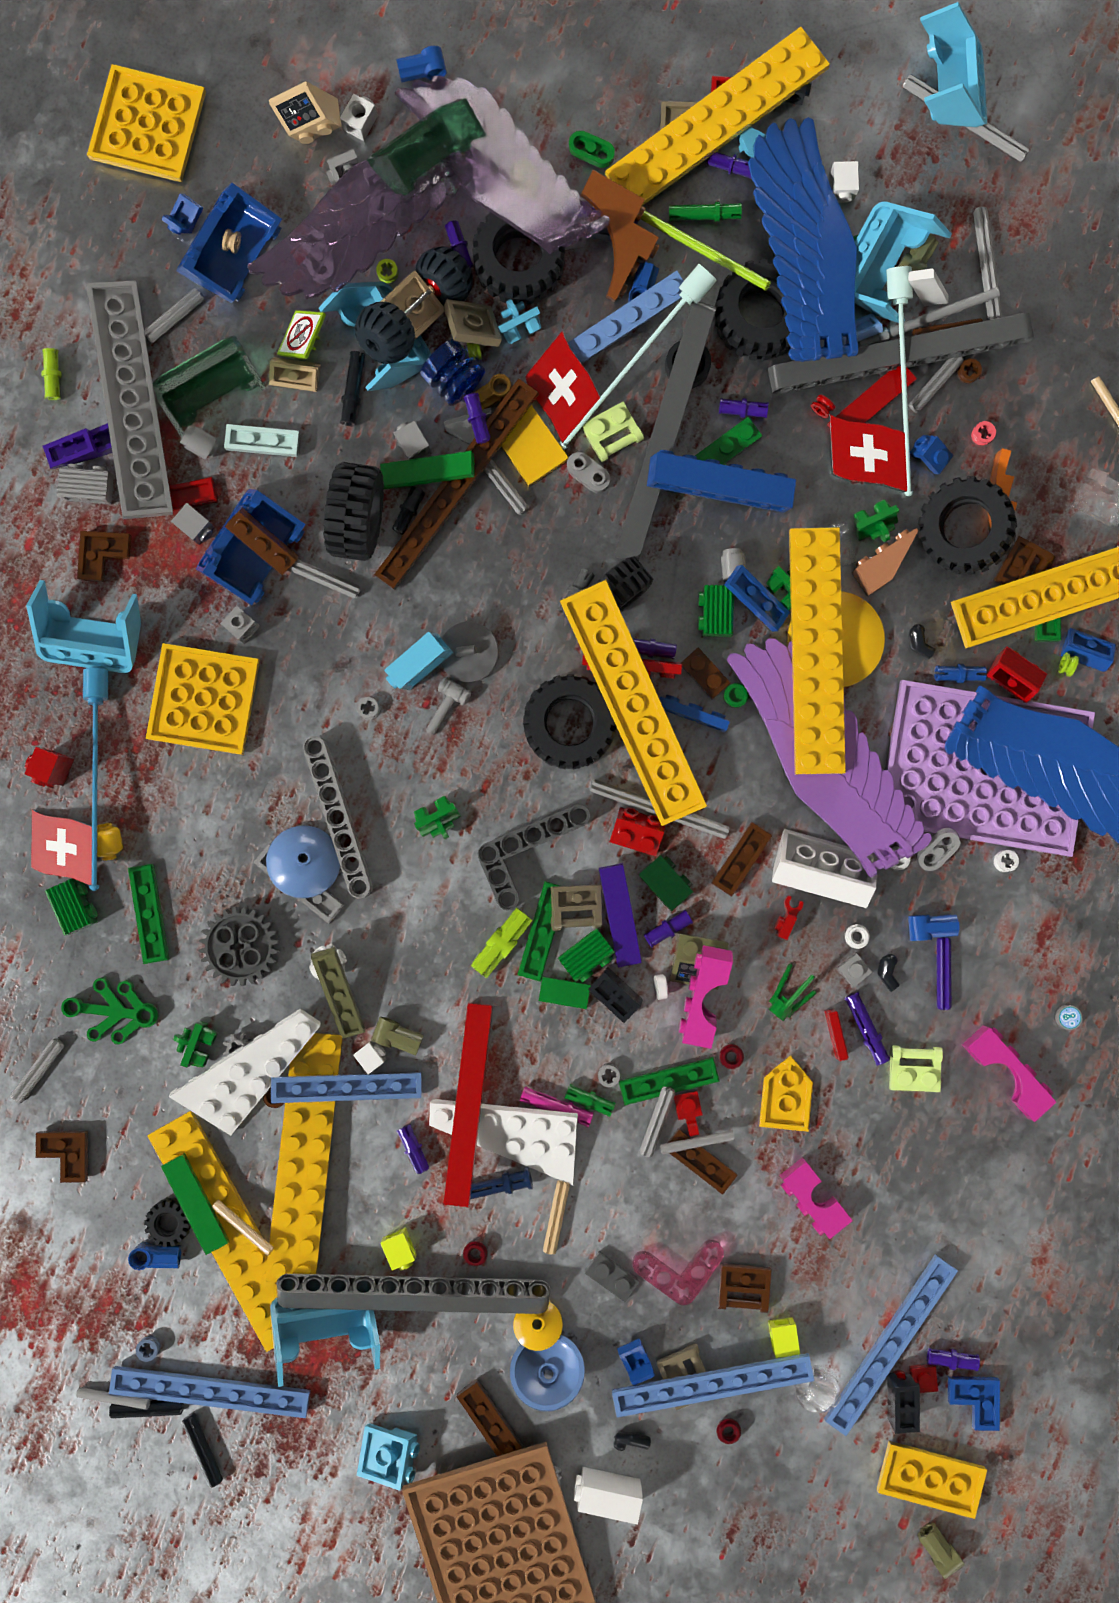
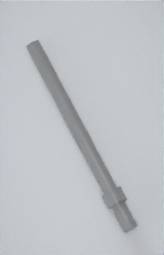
(932, 316)

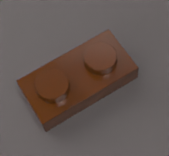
(705, 673)

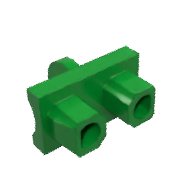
(878, 524)
(776, 581)
(439, 821)
(192, 1055)

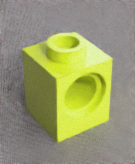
(399, 1249)
(784, 1337)

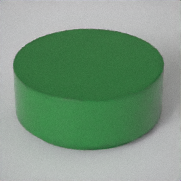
(735, 695)

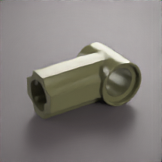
(919, 256)
(391, 1034)
(943, 1555)

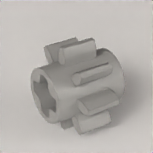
(235, 1041)

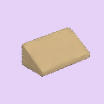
(294, 374)

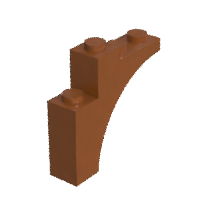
(627, 238)

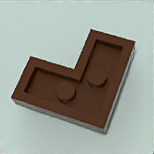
(94, 550)
(70, 1148)

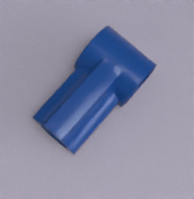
(427, 64)
(644, 279)
(928, 927)
(156, 1256)

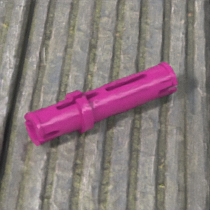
(550, 1103)

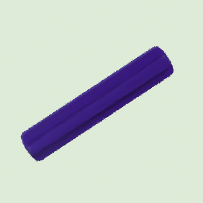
(944, 982)

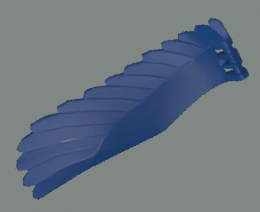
(809, 241)
(1044, 757)

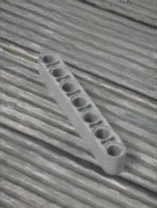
(329, 808)

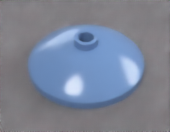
(299, 878)
(544, 1394)

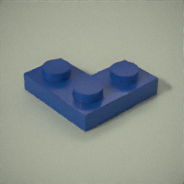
(982, 1394)

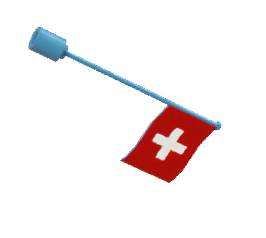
(63, 844)

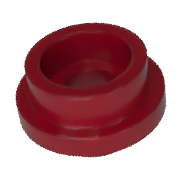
(733, 1063)
(469, 1258)
(728, 1438)

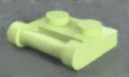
(608, 425)
(915, 1076)

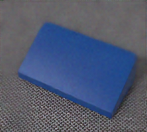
(1090, 650)

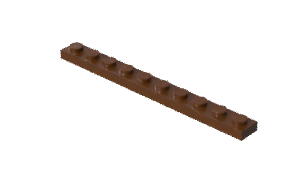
(452, 492)

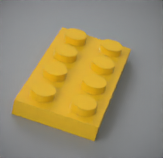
(931, 1479)

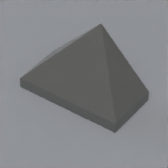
(461, 428)

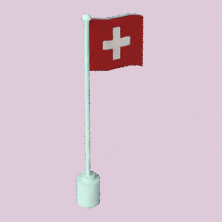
(566, 386)
(871, 450)

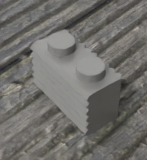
(85, 484)

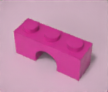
(829, 1215)

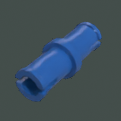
(960, 673)

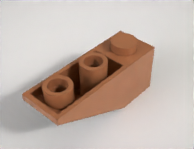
(881, 568)

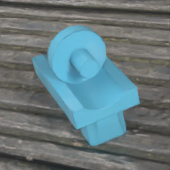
(529, 318)

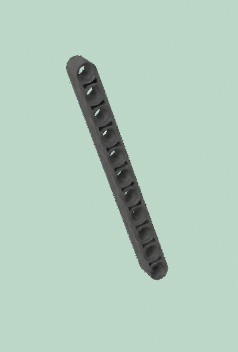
(918, 351)
(666, 426)
(412, 1293)

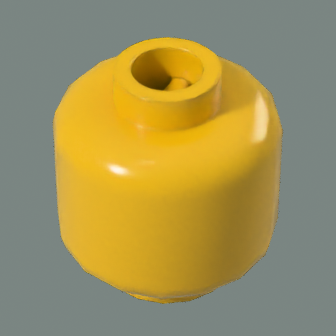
(108, 841)

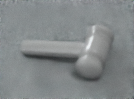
(453, 693)

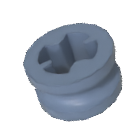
(154, 1344)

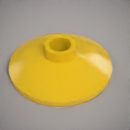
(543, 1337)

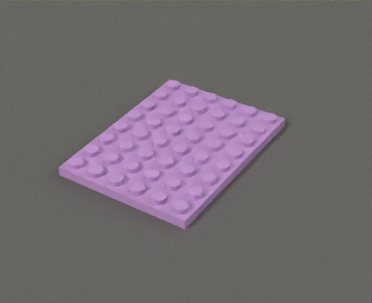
(955, 793)

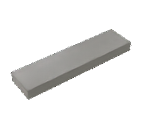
(324, 905)

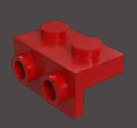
(637, 831)

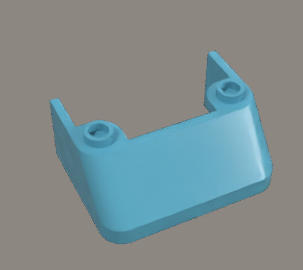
(959, 69)
(880, 246)
(349, 304)
(83, 641)
(298, 1325)

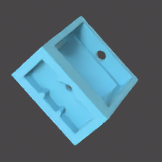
(418, 661)

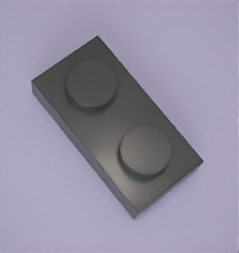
(612, 1276)

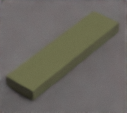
(338, 992)

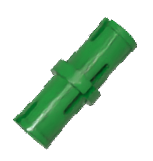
(589, 1100)

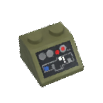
(684, 956)

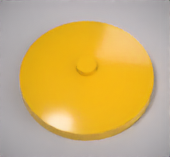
(861, 638)

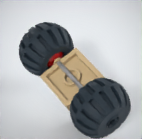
(391, 326)

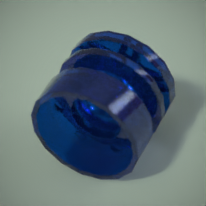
(452, 372)

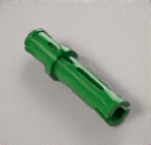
(705, 212)

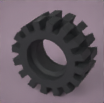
(157, 1232)

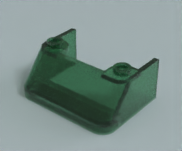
(426, 144)
(204, 380)

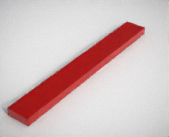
(468, 1105)

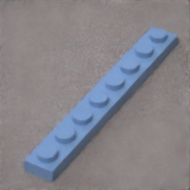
(891, 1344)
(712, 1385)
(209, 1392)

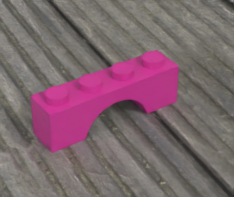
(712, 971)
(1029, 1095)

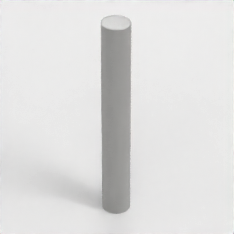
(697, 1142)
(103, 1396)

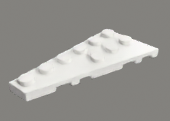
(242, 1078)
(525, 1135)

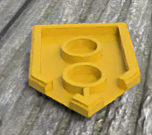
(786, 1097)

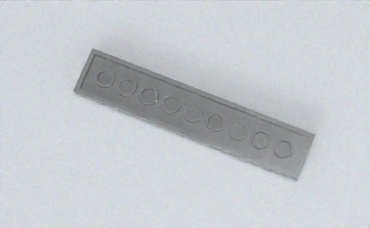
(129, 399)

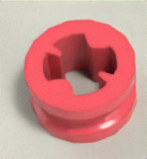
(990, 430)

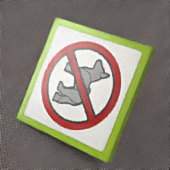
(301, 334)

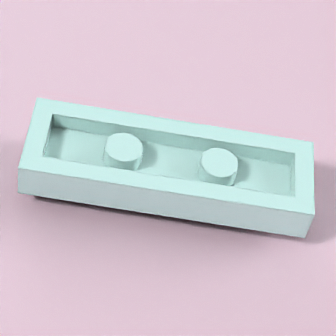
(262, 440)

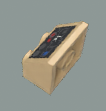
(306, 112)

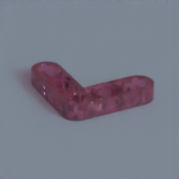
(685, 1279)

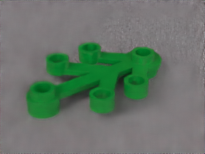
(115, 1011)

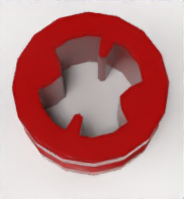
(823, 406)

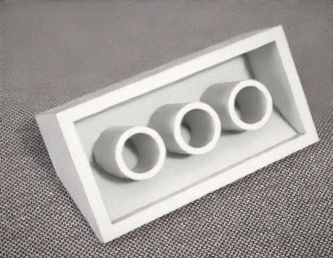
(823, 869)

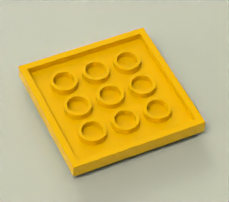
(146, 123)
(202, 699)

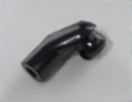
(917, 641)
(886, 970)
(631, 1439)

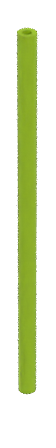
(706, 250)

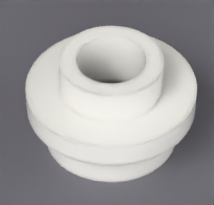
(862, 942)

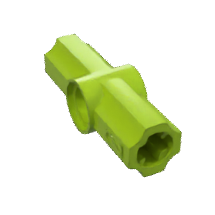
(501, 942)

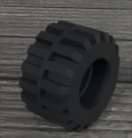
(627, 581)

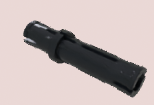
(351, 397)

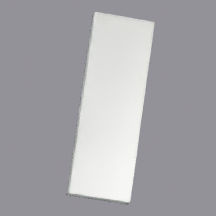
(928, 287)

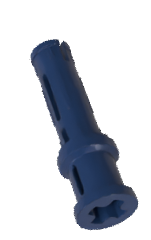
(508, 1184)

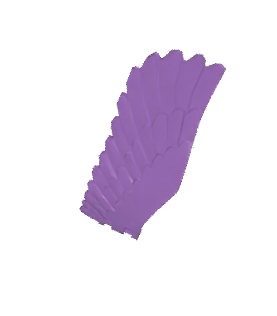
(854, 804)

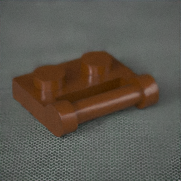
(1019, 560)
(744, 1280)

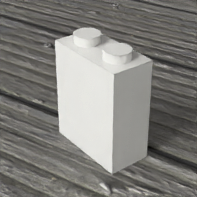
(608, 1495)

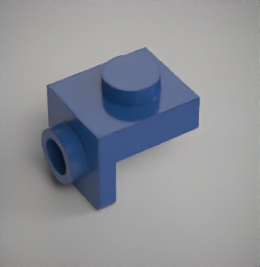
(183, 215)
(932, 453)
(636, 1362)

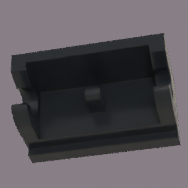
(615, 995)
(903, 1404)

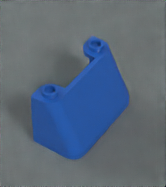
(223, 270)
(233, 562)

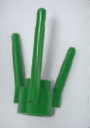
(783, 1007)

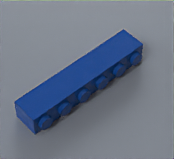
(720, 481)

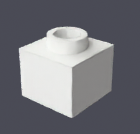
(370, 1056)

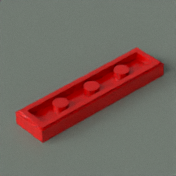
(876, 397)

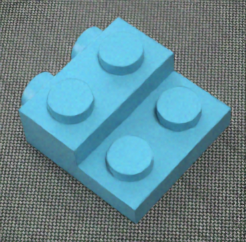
(388, 1456)

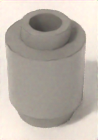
(199, 442)
(730, 559)

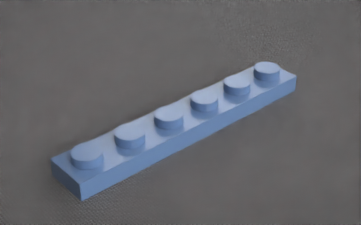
(627, 318)
(345, 1087)

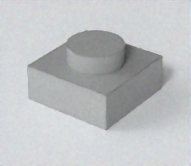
(854, 970)

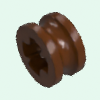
(976, 367)

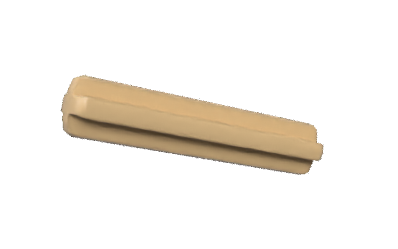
(556, 1217)

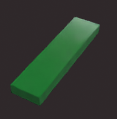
(428, 470)
(148, 913)
(539, 938)
(677, 1077)
(195, 1204)

